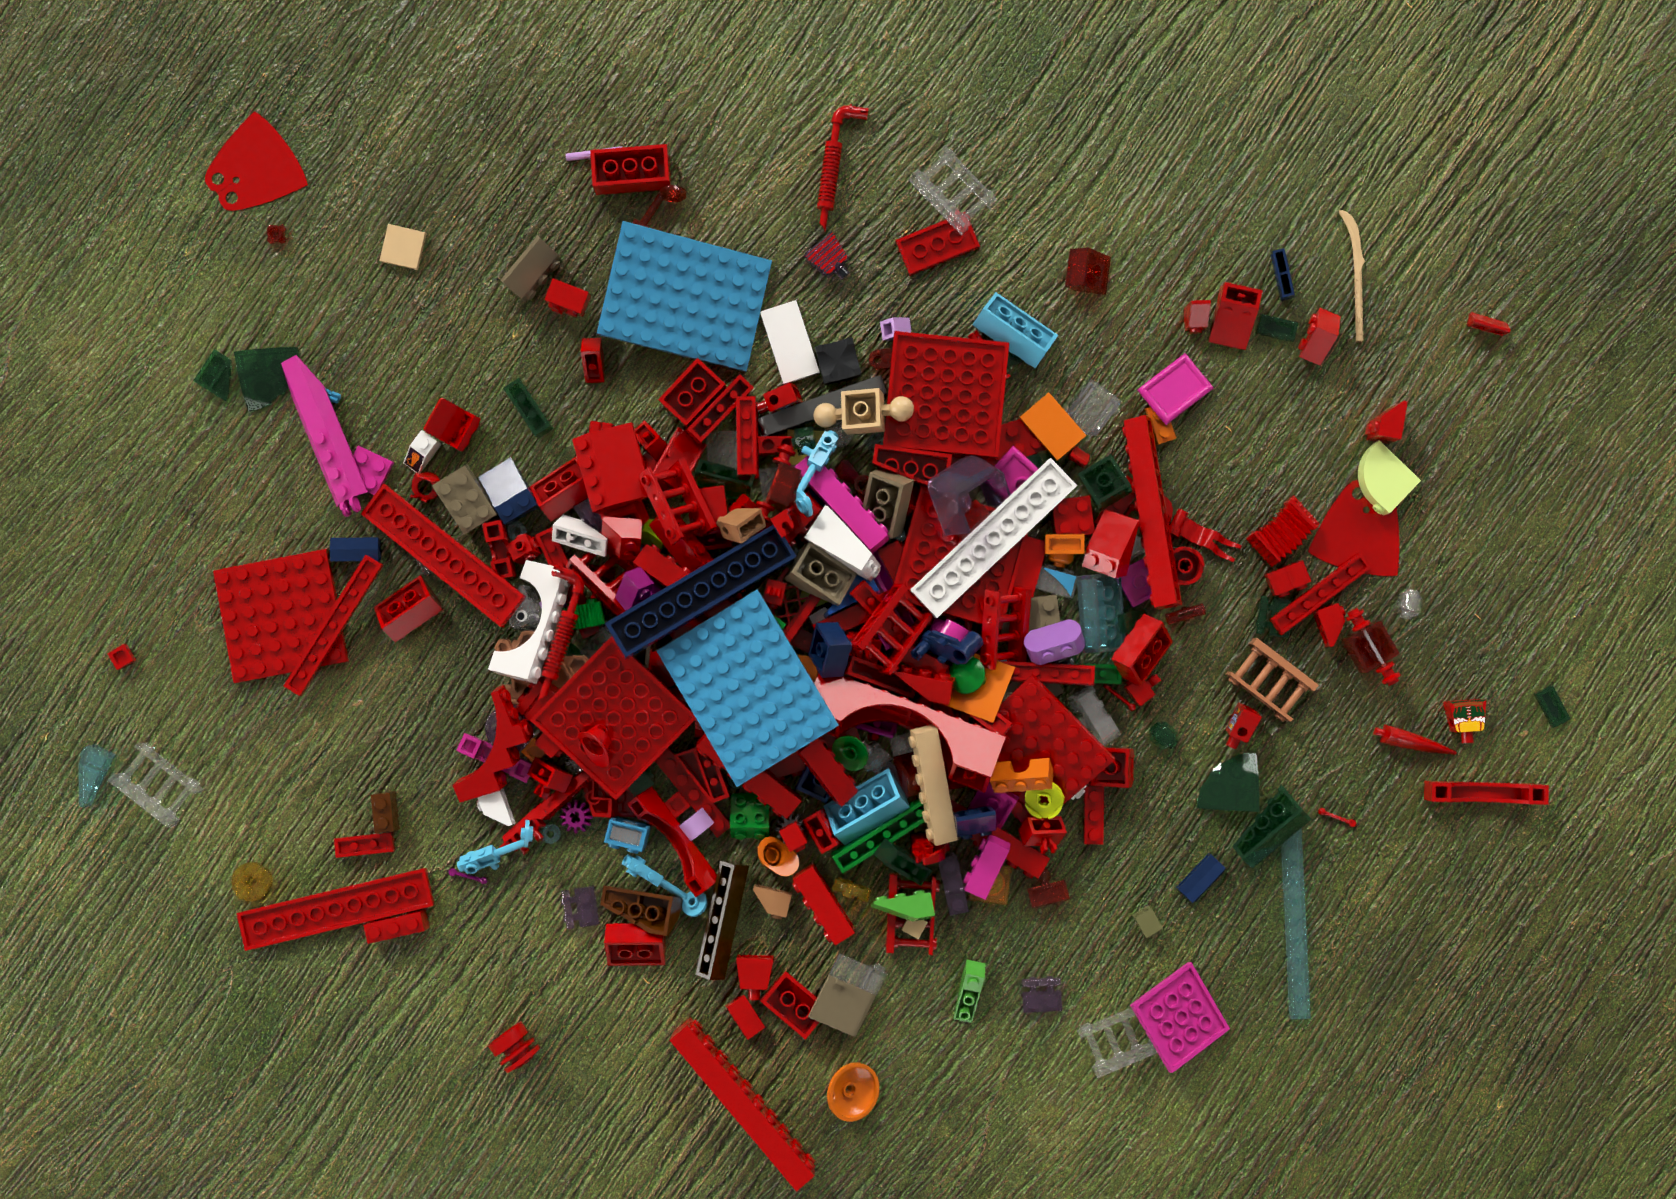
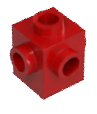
(524, 548)

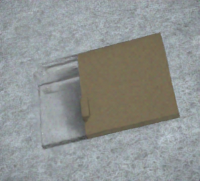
(848, 994)

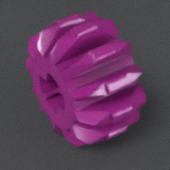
(573, 809)

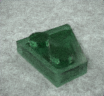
(216, 375)

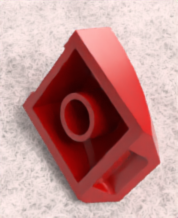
(1119, 772)

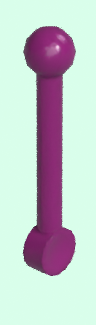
(452, 872)

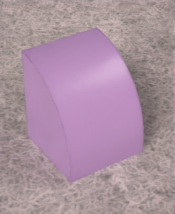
(894, 324)
(696, 824)

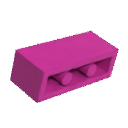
(986, 866)

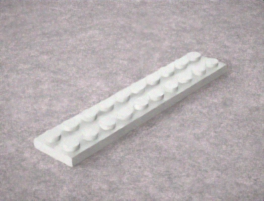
(993, 538)

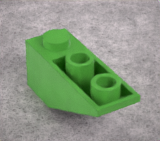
(912, 907)
(969, 991)

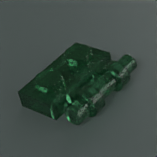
(1277, 605)

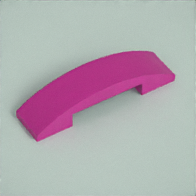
(480, 749)

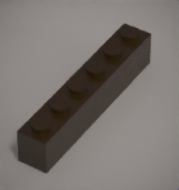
(722, 920)

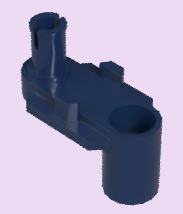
(948, 647)

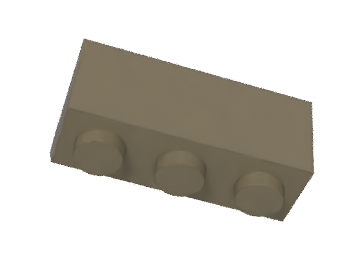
(531, 269)

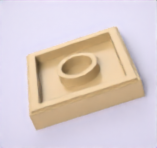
(403, 247)

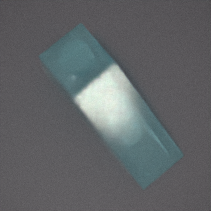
(92, 771)

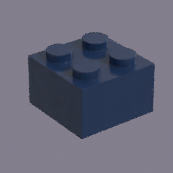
(830, 649)

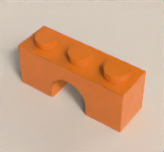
(1036, 777)

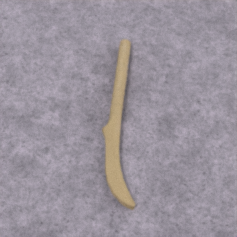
(1358, 265)

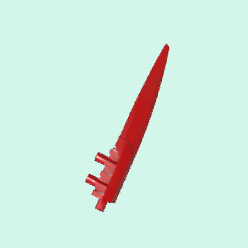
(545, 811)

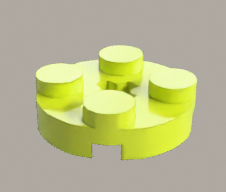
(1044, 809)

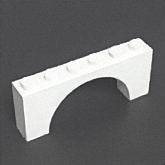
(527, 660)

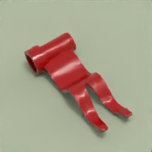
(1199, 535)

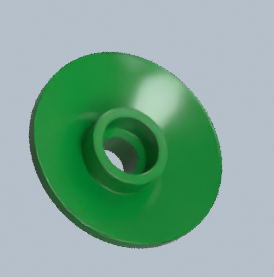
(850, 759)

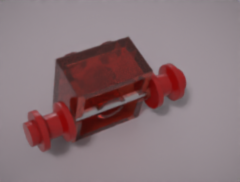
(783, 485)
(1371, 646)

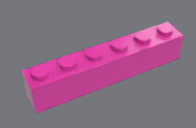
(846, 507)

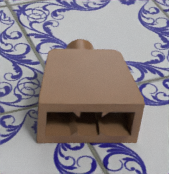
(741, 524)

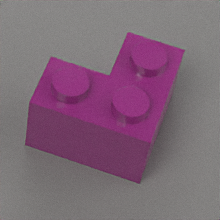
(635, 588)

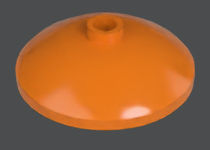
(861, 1092)

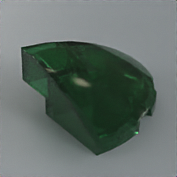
(262, 374)
(1232, 785)

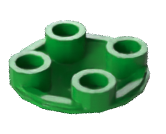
(968, 676)

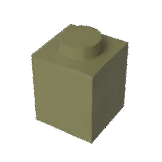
(1147, 922)

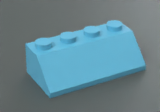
(1010, 324)
(871, 806)

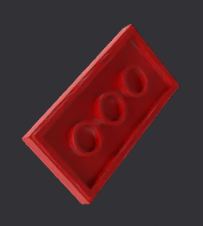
(935, 246)

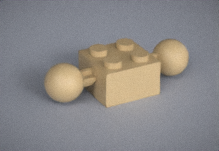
(863, 411)

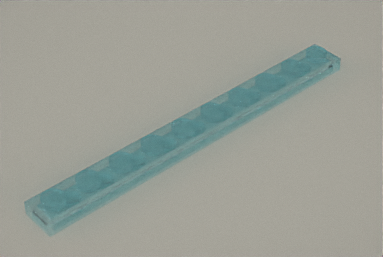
(1295, 927)

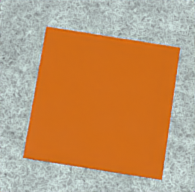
(988, 698)

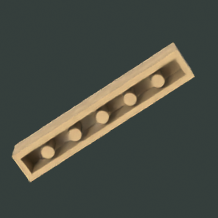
(933, 785)

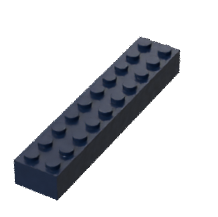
(700, 591)

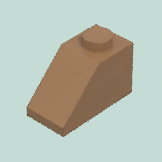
(773, 900)

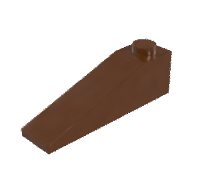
(647, 910)

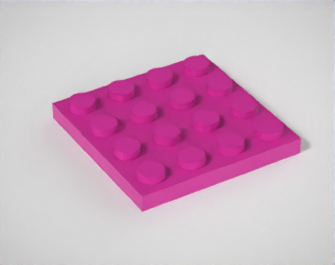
(1180, 1017)

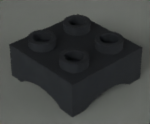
(838, 361)

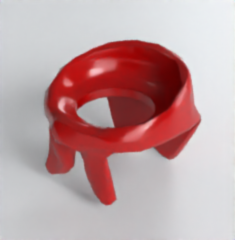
(430, 477)

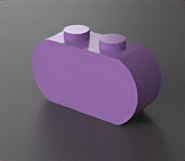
(1054, 642)

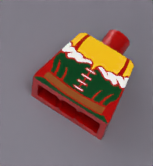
(1465, 717)

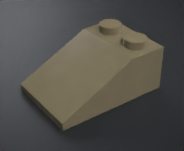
(820, 574)
(1043, 612)

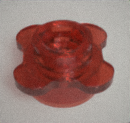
(272, 229)

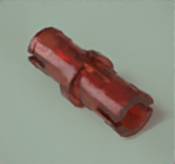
(1173, 616)

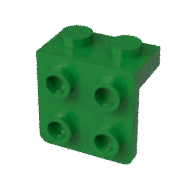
(748, 817)

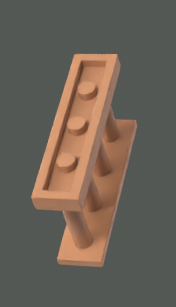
(1289, 672)

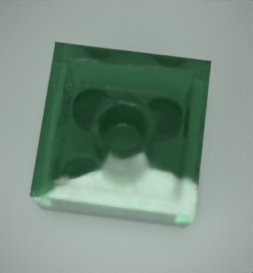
(1105, 482)

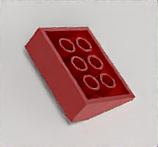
(611, 467)

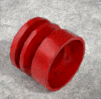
(514, 1047)

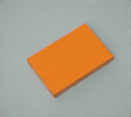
(1052, 426)

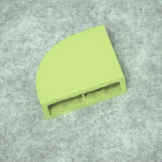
(1384, 478)

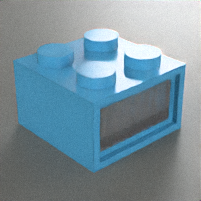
(627, 834)

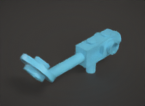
(816, 461)
(490, 855)
(637, 866)

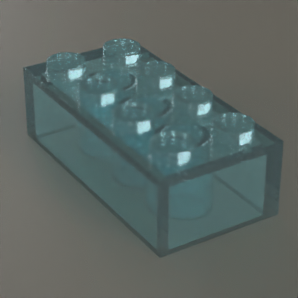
(1099, 605)

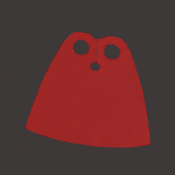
(260, 161)
(1350, 531)

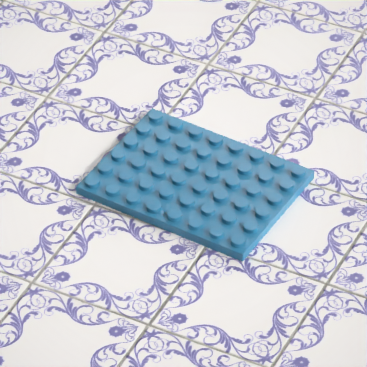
(684, 296)
(747, 688)

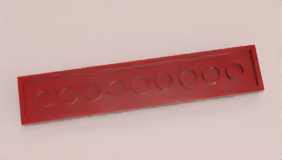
(443, 555)
(335, 909)

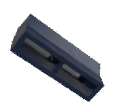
(1286, 274)
(355, 548)
(1201, 878)

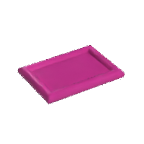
(1175, 389)
(1015, 468)

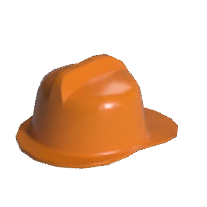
(777, 857)

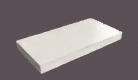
(789, 342)

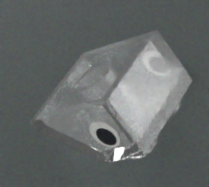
(529, 612)

